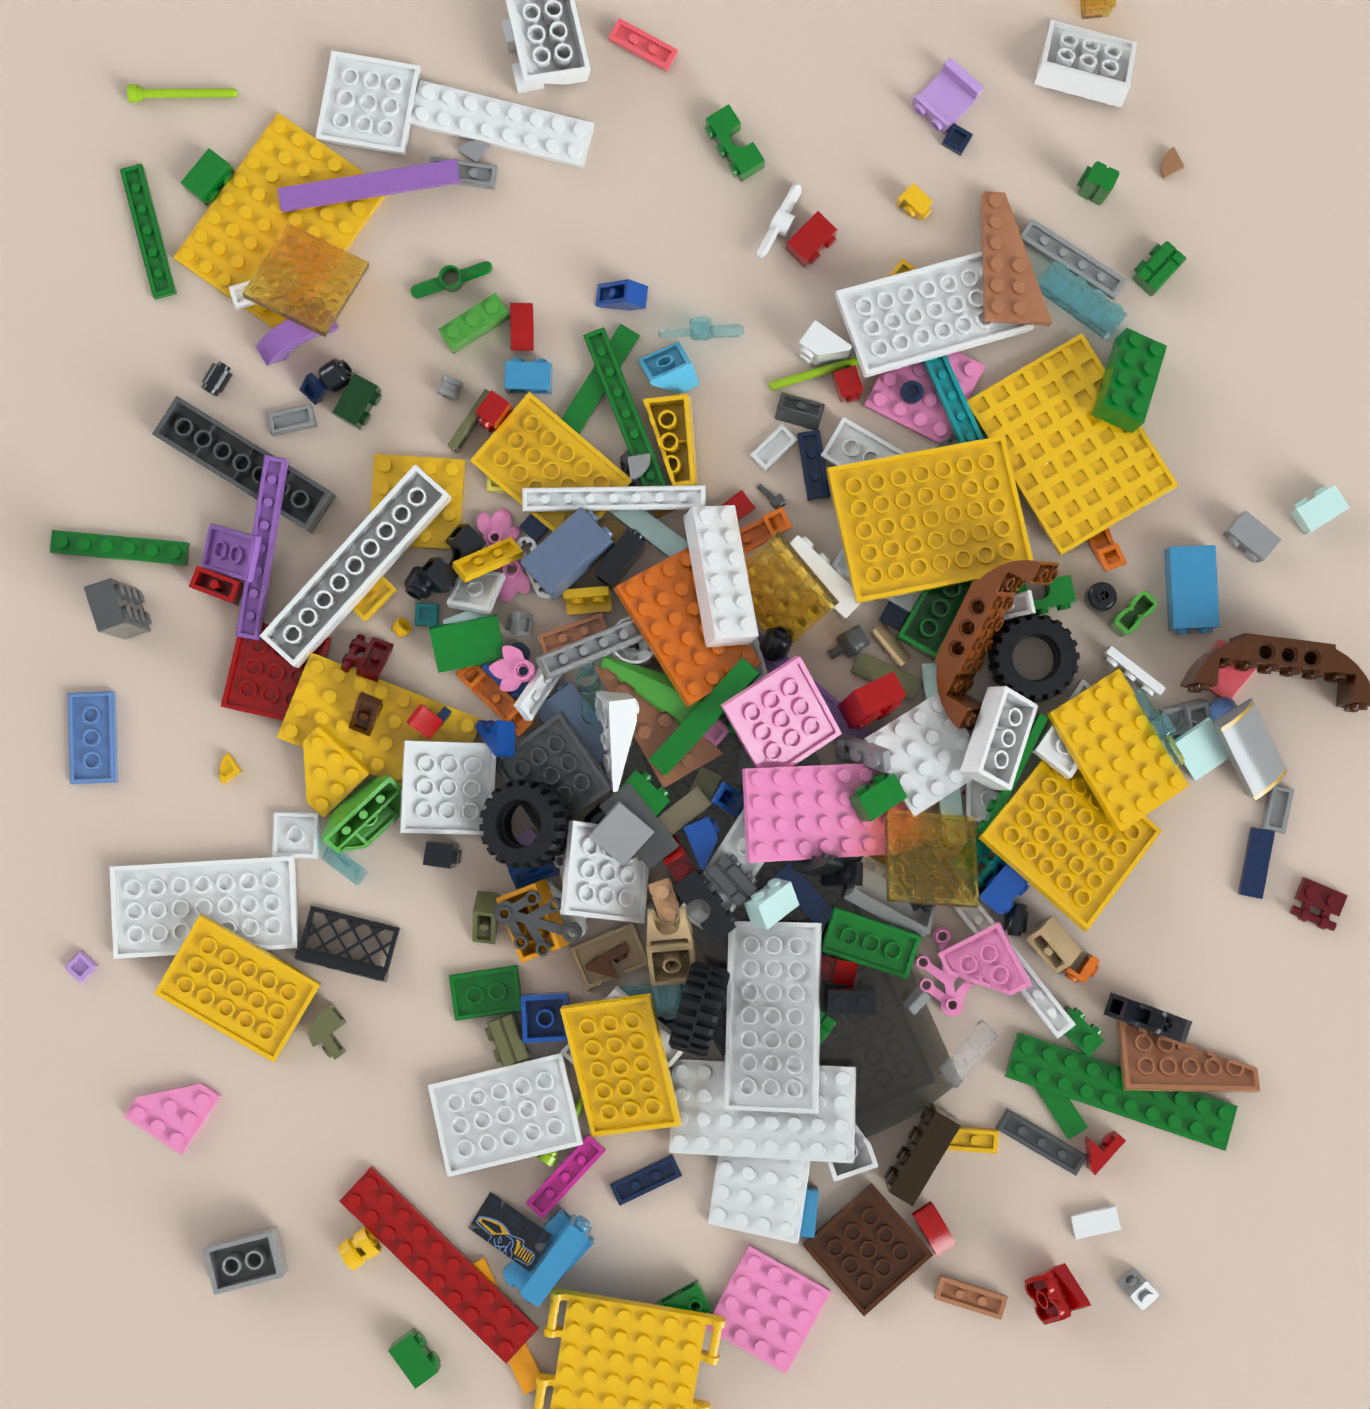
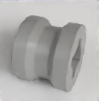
(449, 387)

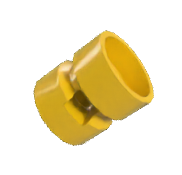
(358, 1249)

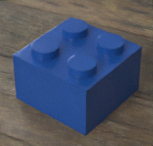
(1002, 889)
(543, 1017)

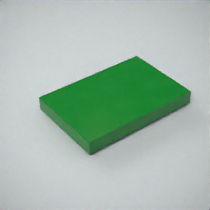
(467, 643)
(485, 992)

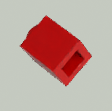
(848, 384)

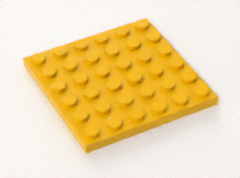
(1065, 843)

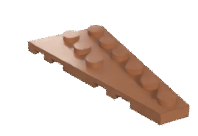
(1008, 278)
(655, 728)
(1165, 1064)

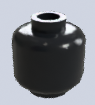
(335, 374)
(415, 586)
(1093, 597)
(776, 643)

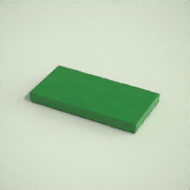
(870, 943)

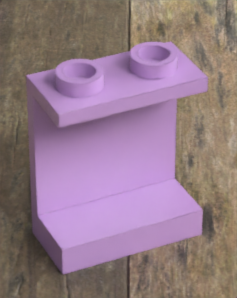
(947, 96)

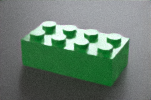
(1129, 380)
(932, 618)

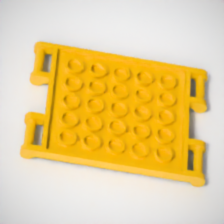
(626, 1354)

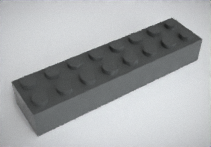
(239, 461)

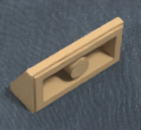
(890, 645)

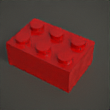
(872, 701)

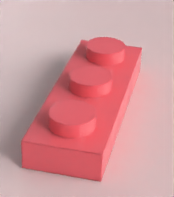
(643, 45)

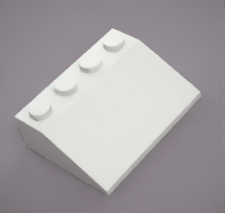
(549, 41)
(1086, 63)

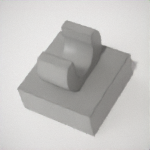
(520, 624)

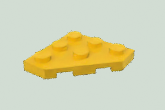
(329, 770)

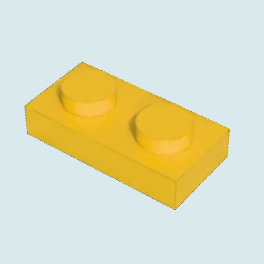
(375, 599)

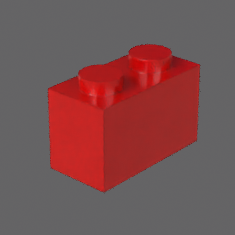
(811, 239)
(493, 411)
(217, 585)

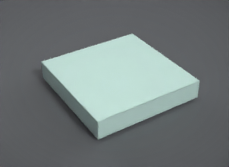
(1201, 749)

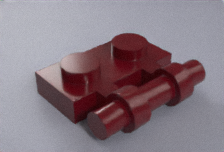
(374, 658)
(1321, 897)

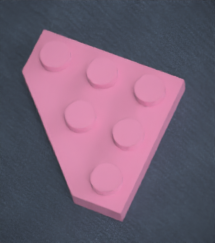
(987, 961)
(174, 1114)

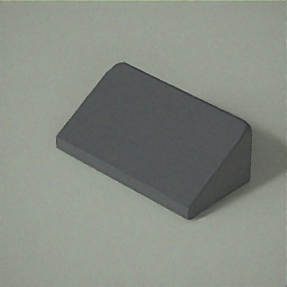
(799, 411)

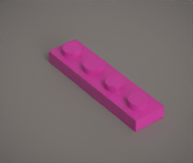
(565, 1176)

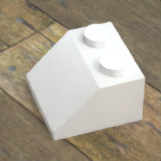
(822, 346)

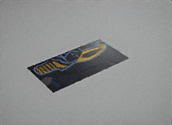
(509, 1231)

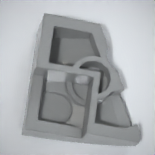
(1186, 715)

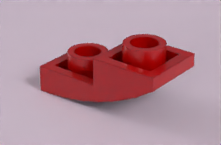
(521, 327)
(934, 1228)

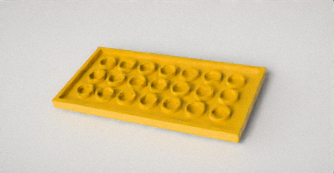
(329, 698)

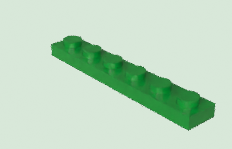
(119, 547)
(1002, 797)

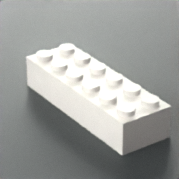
(720, 576)

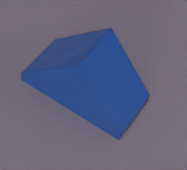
(728, 799)

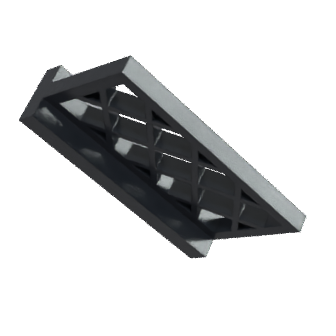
(341, 963)

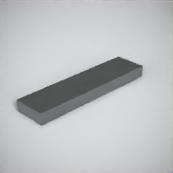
(1041, 1141)

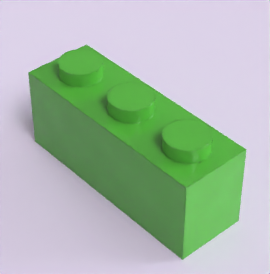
(474, 323)

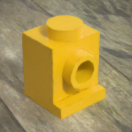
(915, 203)

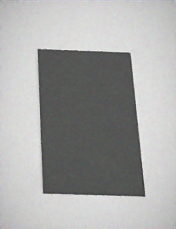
(660, 842)

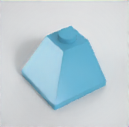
(670, 369)

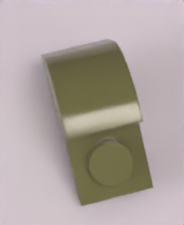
(322, 1031)

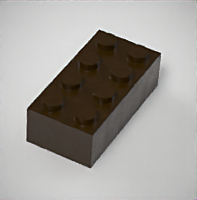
(921, 1154)

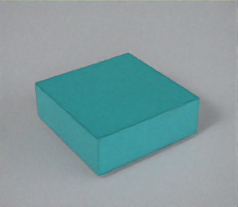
(426, 614)

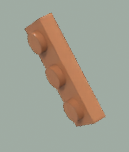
(571, 632)
(970, 1297)

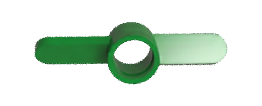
(436, 284)

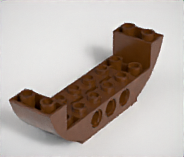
(1288, 658)

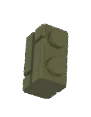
(507, 1039)

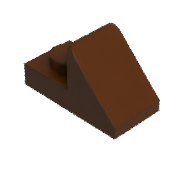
(365, 713)
(603, 965)

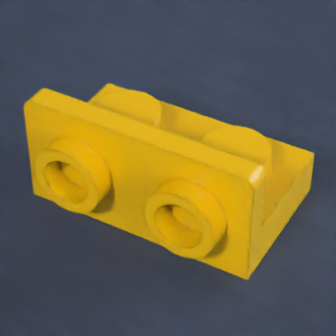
(588, 600)

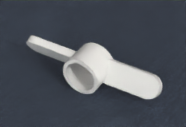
(782, 220)

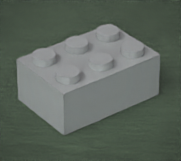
(245, 1260)

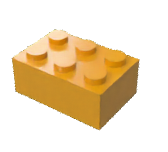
(555, 940)

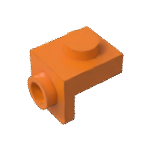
(1087, 968)

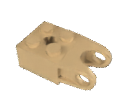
(669, 948)

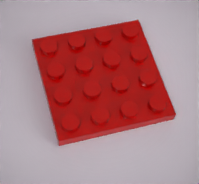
(262, 679)

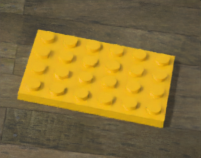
(544, 452)
(1117, 750)
(237, 988)
(621, 1065)

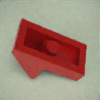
(424, 721)
(679, 862)
(838, 970)
(1100, 1155)

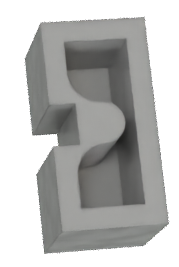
(1251, 536)

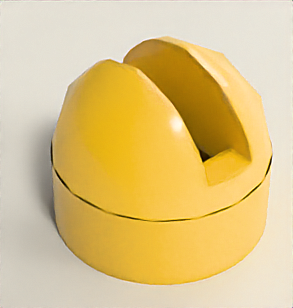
(401, 627)

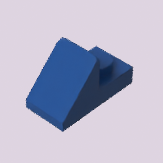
(498, 736)

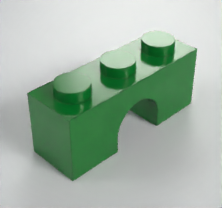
(743, 160)
(1058, 594)

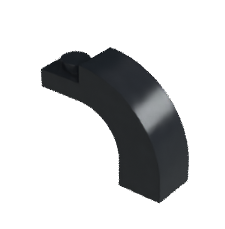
(1147, 1017)

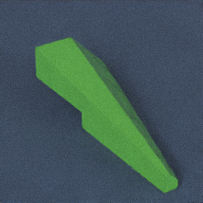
(651, 686)

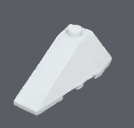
(618, 717)
(863, 1159)

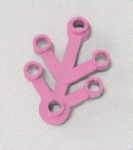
(948, 980)

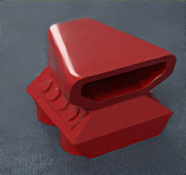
(1055, 1294)

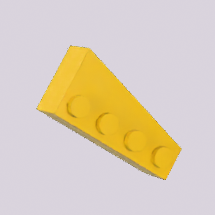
(674, 432)

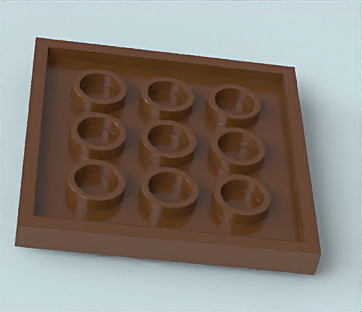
(867, 1249)

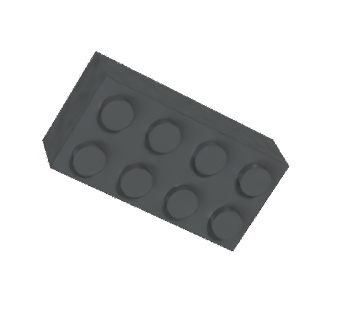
(118, 609)

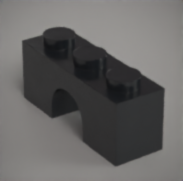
(440, 575)
(695, 887)

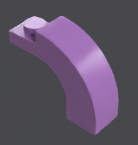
(283, 340)

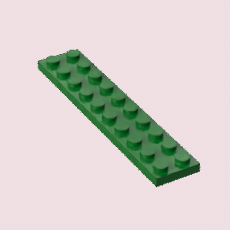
(1101, 1087)

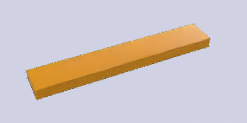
(523, 1361)

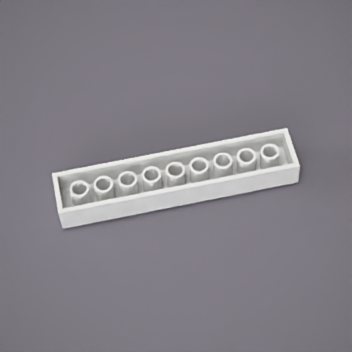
(356, 567)

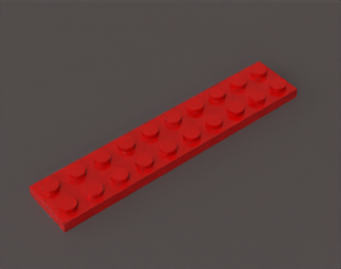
(439, 1264)

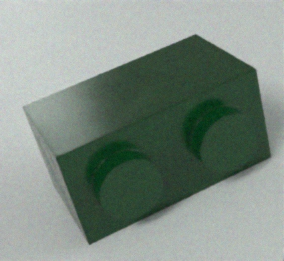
(357, 401)

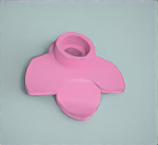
(497, 525)
(513, 582)
(509, 667)

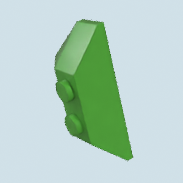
(364, 815)

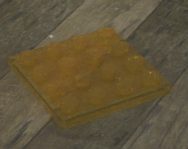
(306, 280)
(786, 589)
(931, 859)

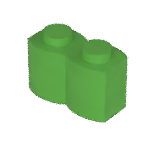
(1135, 609)

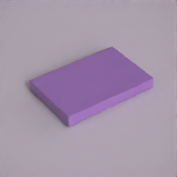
(231, 552)

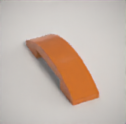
(763, 529)
(1106, 551)
(489, 692)

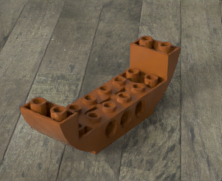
(974, 631)

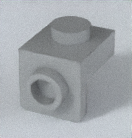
(1138, 1288)

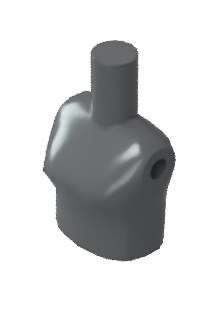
(850, 642)

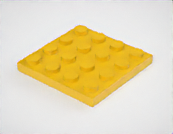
(444, 471)

